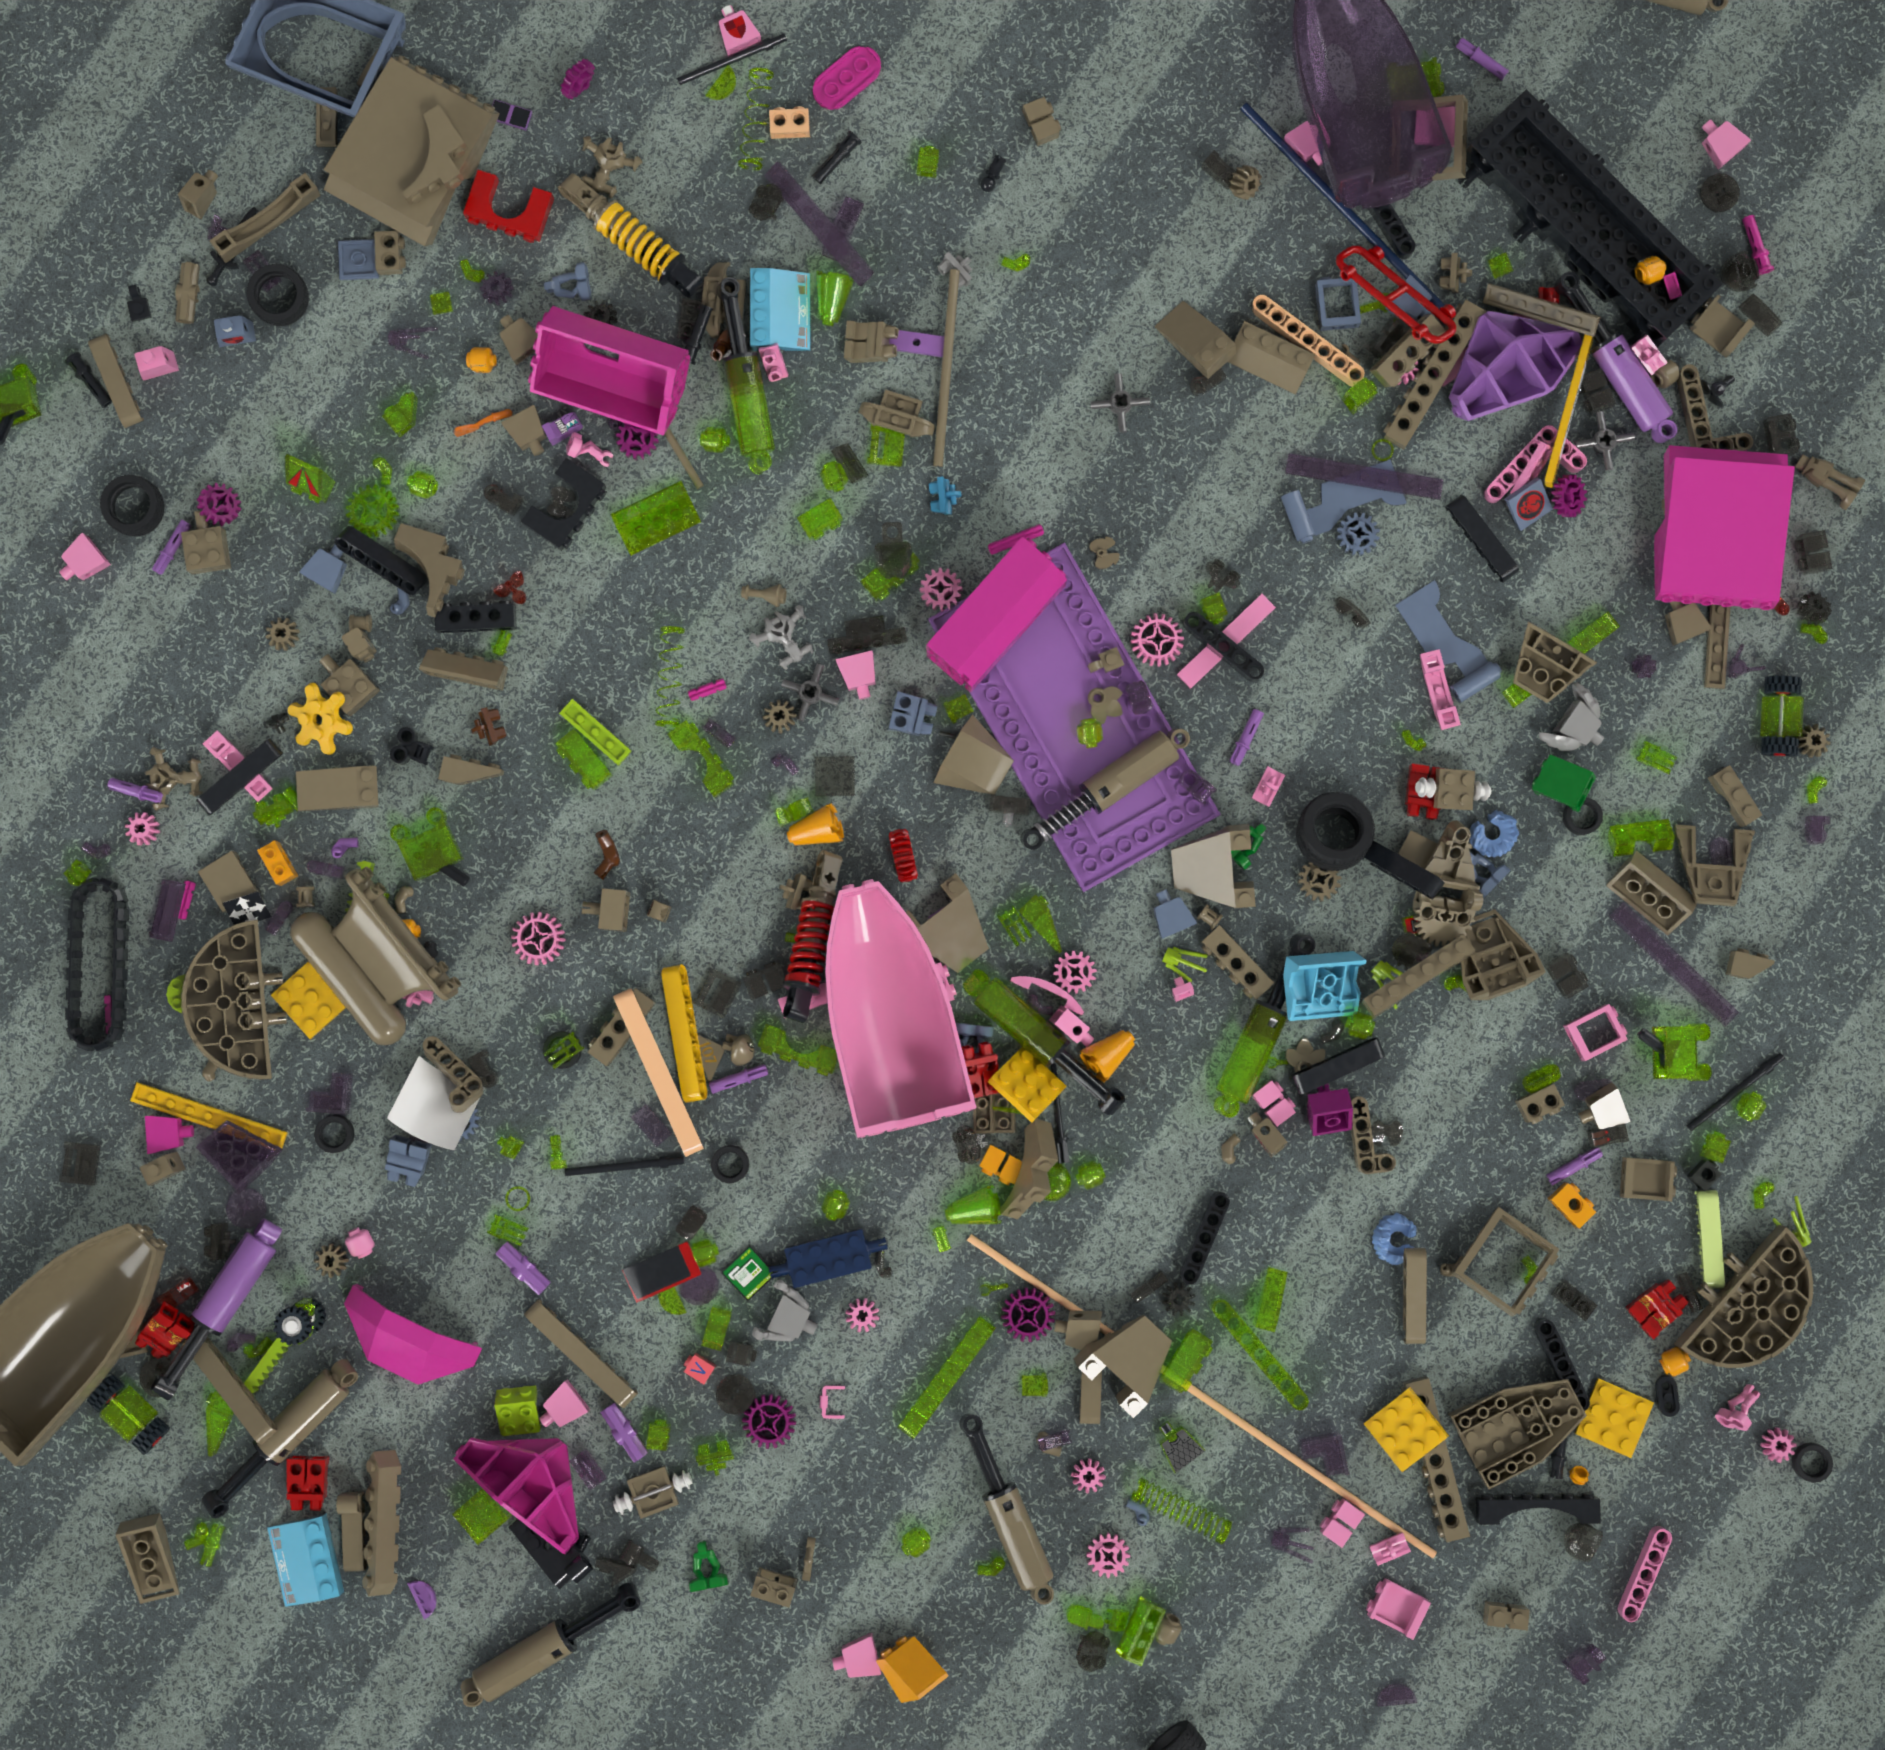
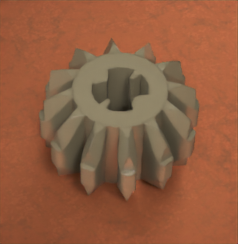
(1245, 182)
(288, 628)
(782, 722)
(1820, 740)
(337, 1263)

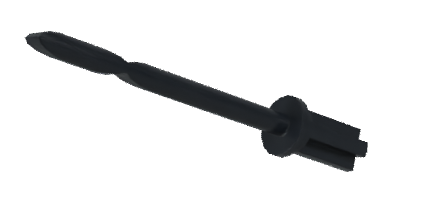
(1061, 1142)

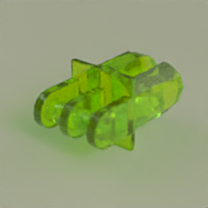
(1658, 755)
(77, 873)
(1007, 914)
(565, 1049)
(505, 1229)
(1083, 1617)

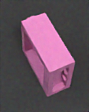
(1578, 1041)

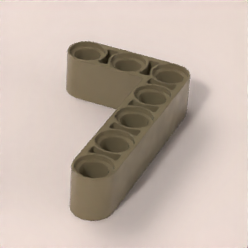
(1702, 421)

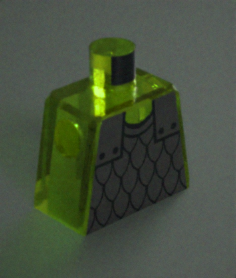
(1179, 1446)

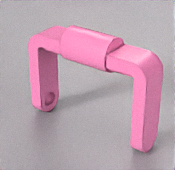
(824, 1402)

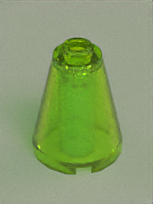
(832, 295)
(975, 1208)

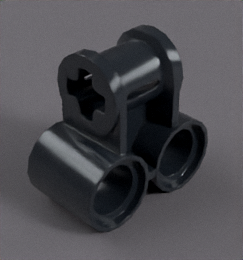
(413, 749)

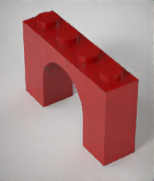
(528, 224)

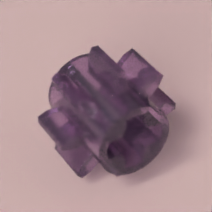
(1644, 666)

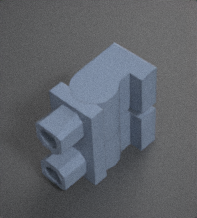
(914, 711)
(407, 1159)

